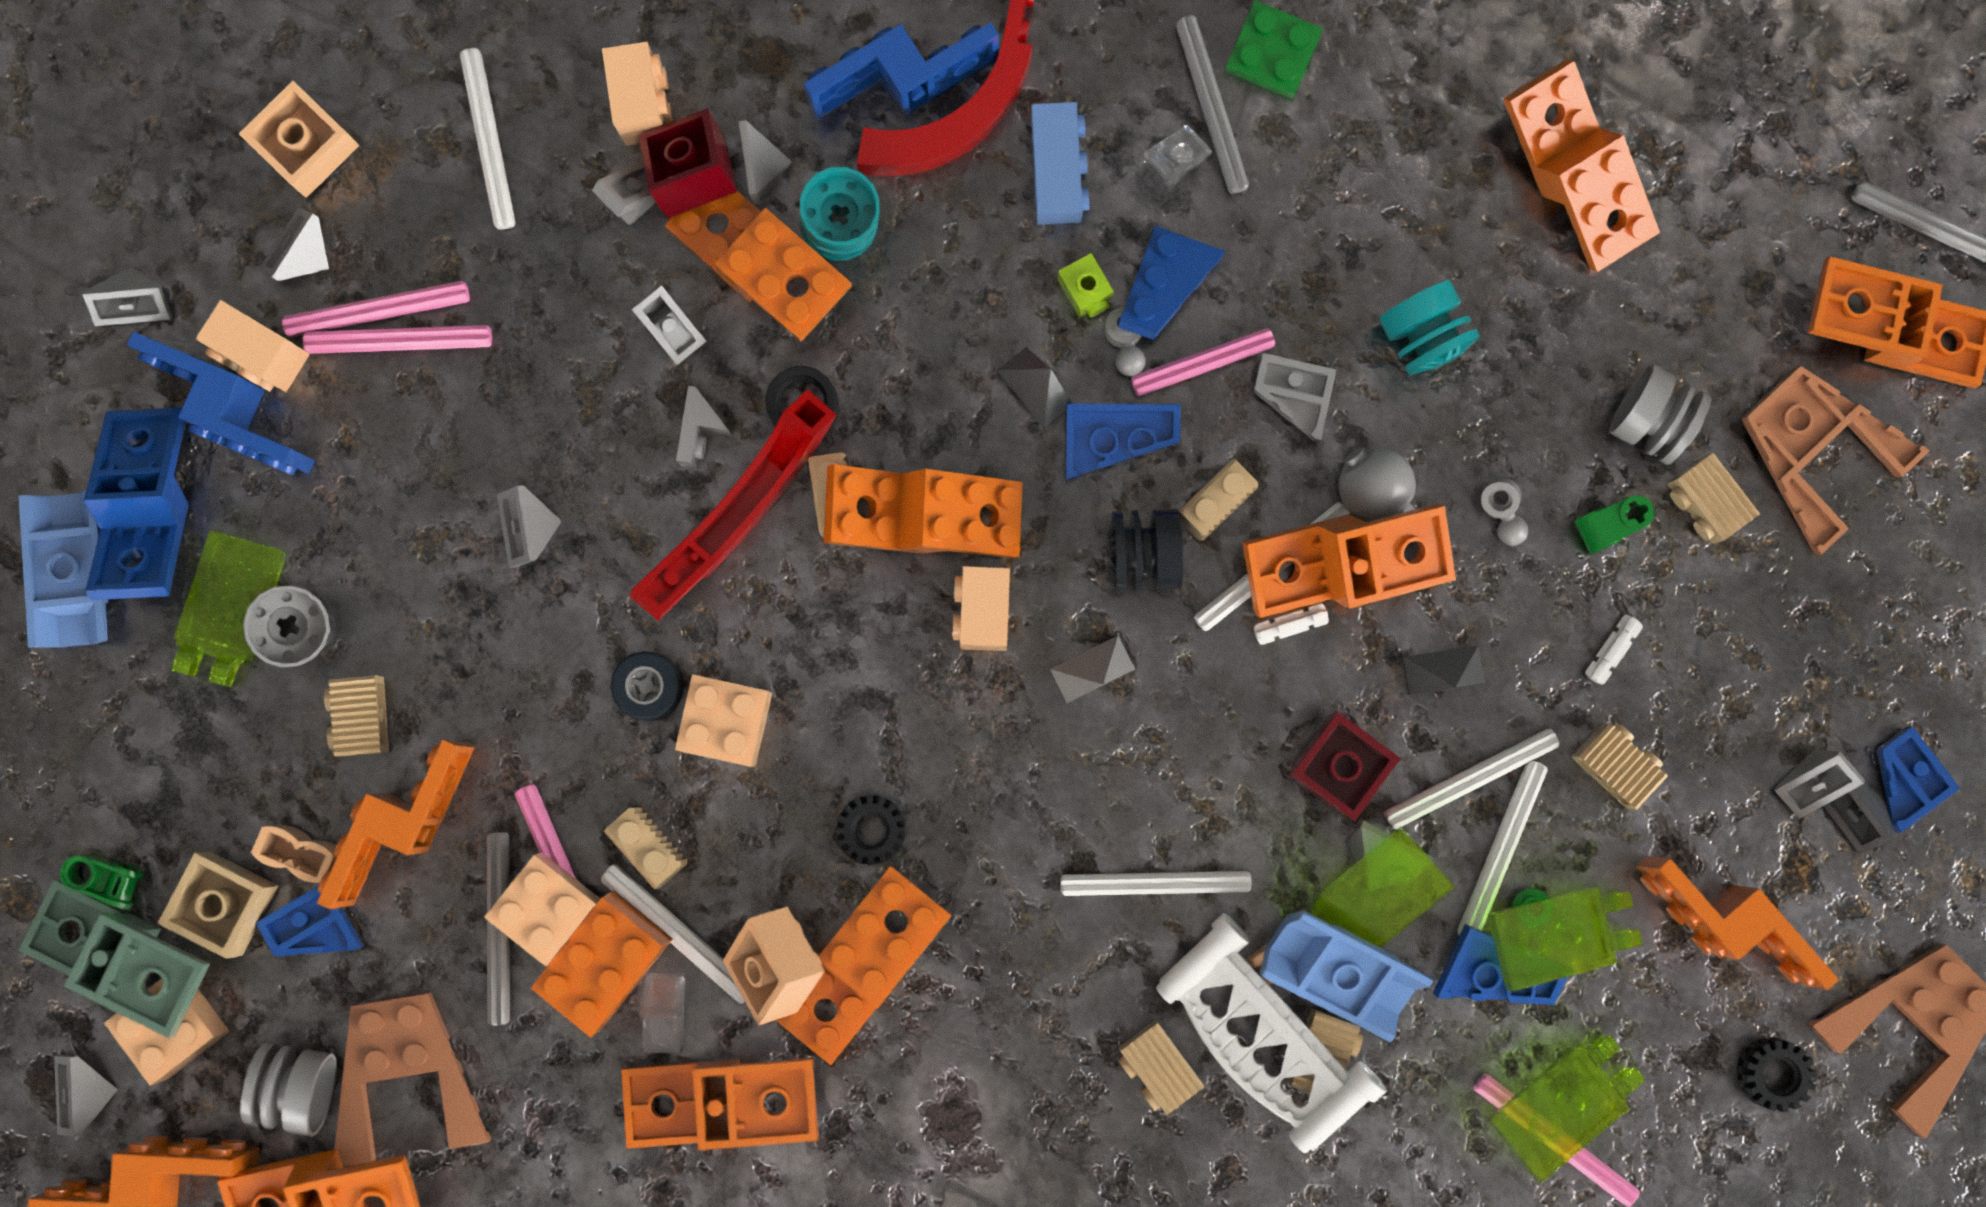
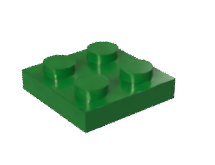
(1273, 49)

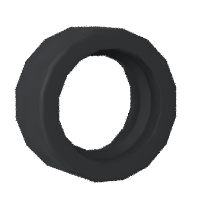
(791, 376)

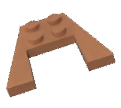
(1800, 421)
(1943, 1002)
(393, 1042)

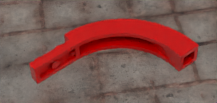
(962, 130)
(743, 507)

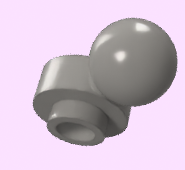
(1129, 359)
(1511, 529)

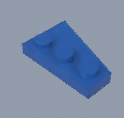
(1165, 279)
(1116, 432)
(1476, 974)

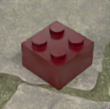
(687, 163)
(1343, 766)

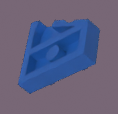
(1912, 778)
(308, 928)

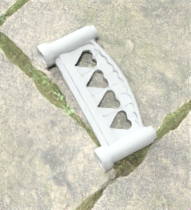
(1334, 1091)

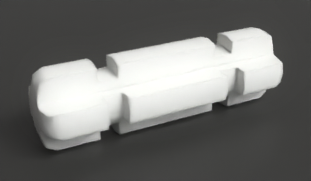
(1291, 623)
(1613, 649)

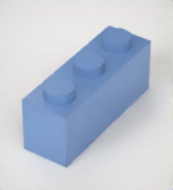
(1058, 163)

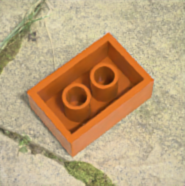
(601, 963)

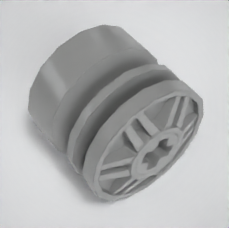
(1666, 418)
(264, 633)
(288, 1089)

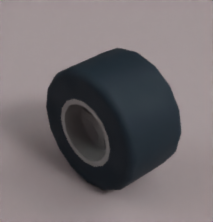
(635, 679)

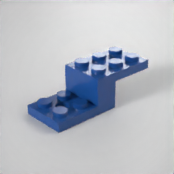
(901, 69)
(219, 405)
(136, 504)

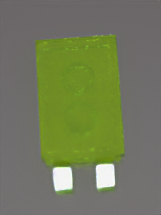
(224, 586)
(1383, 890)
(1559, 936)
(1565, 1108)

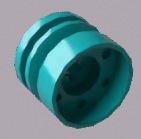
(840, 193)
(1429, 328)

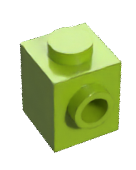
(1086, 286)

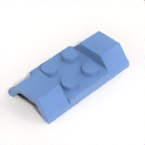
(57, 561)
(1341, 973)

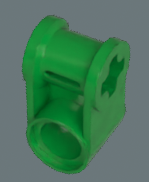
(1610, 523)
(108, 882)

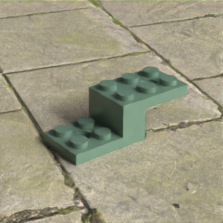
(114, 959)

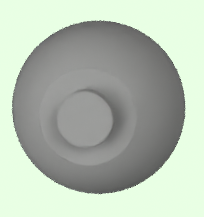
(1376, 483)

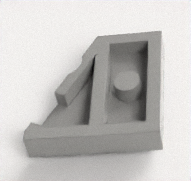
(1296, 391)

